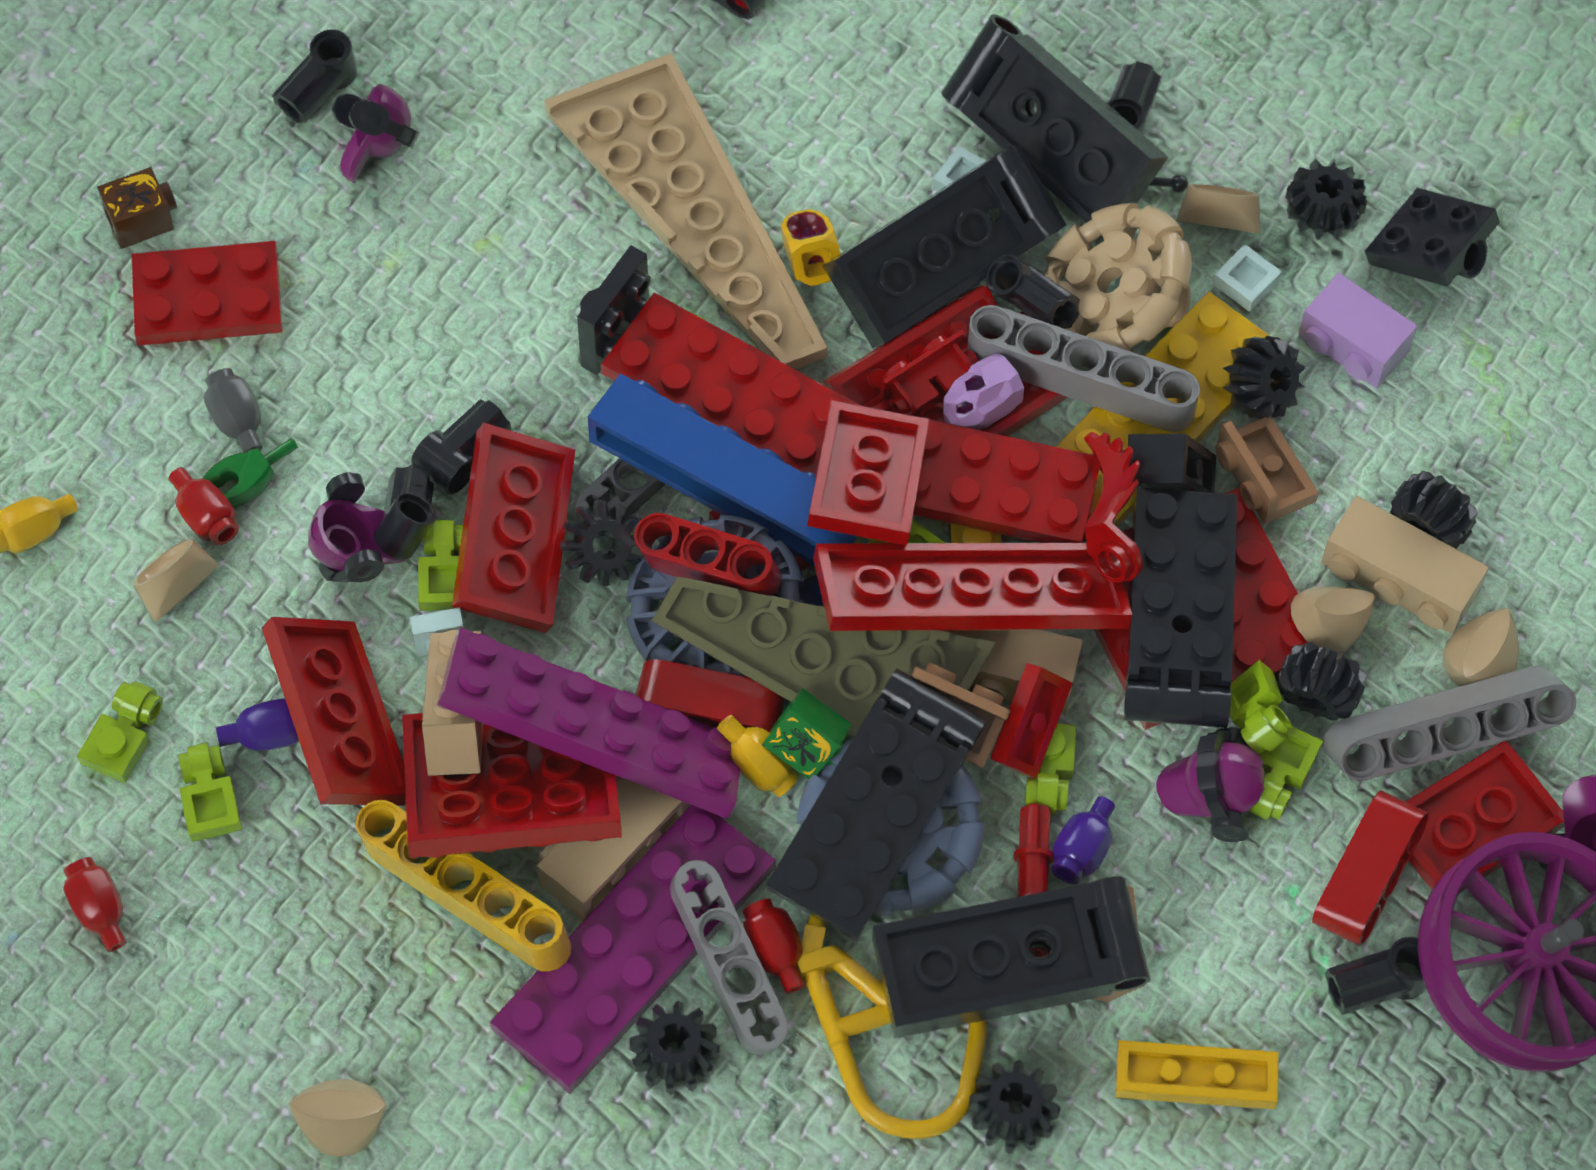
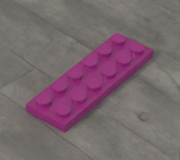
(590, 722)
(627, 950)

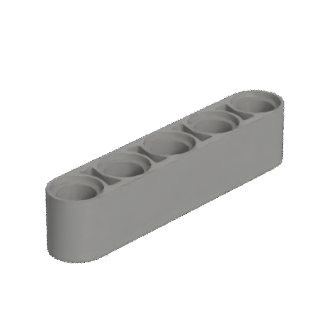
(1095, 387)
(1470, 730)

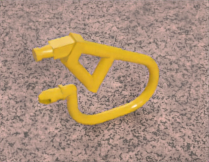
(812, 967)

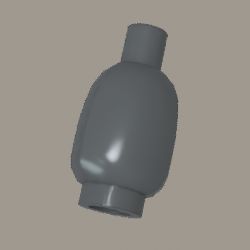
(233, 407)

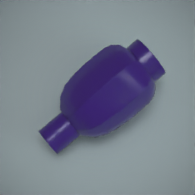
(261, 727)
(1083, 842)

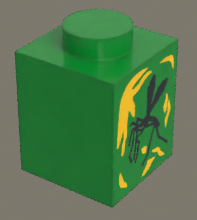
(807, 734)

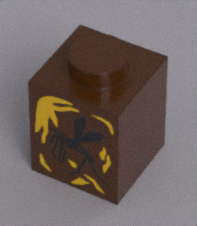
(137, 207)

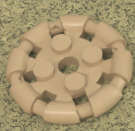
(1131, 310)

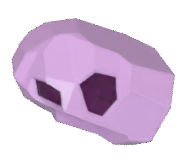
(983, 394)

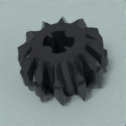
(1326, 199)
(1264, 377)
(1435, 508)
(593, 560)
(1321, 681)
(679, 1028)
(1033, 1099)

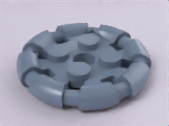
(649, 584)
(958, 843)

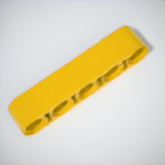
(476, 902)

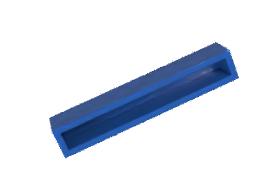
(708, 463)

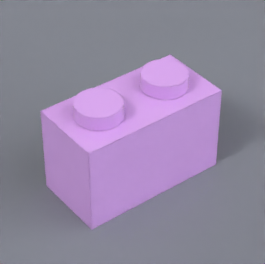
(1357, 331)

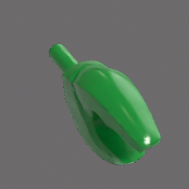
(250, 470)

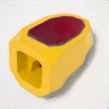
(809, 245)

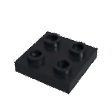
(1434, 238)
(612, 308)

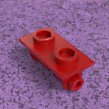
(910, 382)

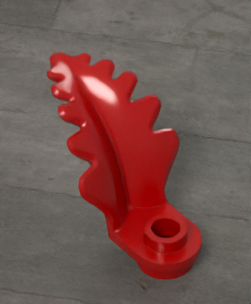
(1113, 552)

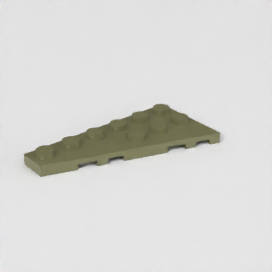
(791, 647)

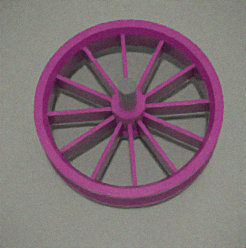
(1531, 950)

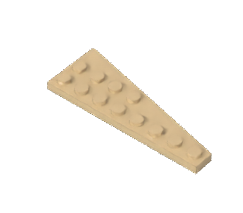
(670, 168)

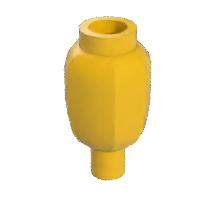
(32, 521)
(756, 762)

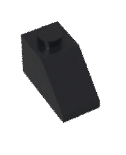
(1173, 462)

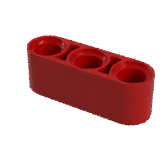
(692, 540)
(708, 694)
(1370, 868)

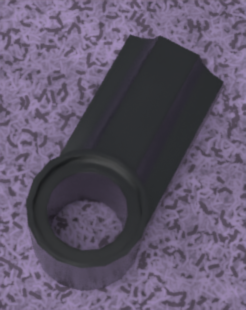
(316, 76)
(1135, 93)
(1032, 291)
(451, 453)
(406, 512)
(1375, 978)

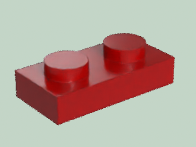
(1031, 720)

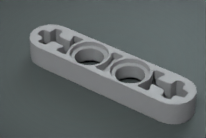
(736, 954)

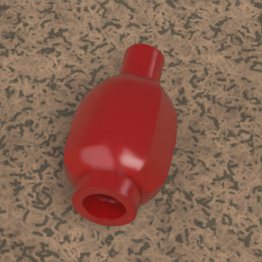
(204, 508)
(95, 901)
(775, 942)

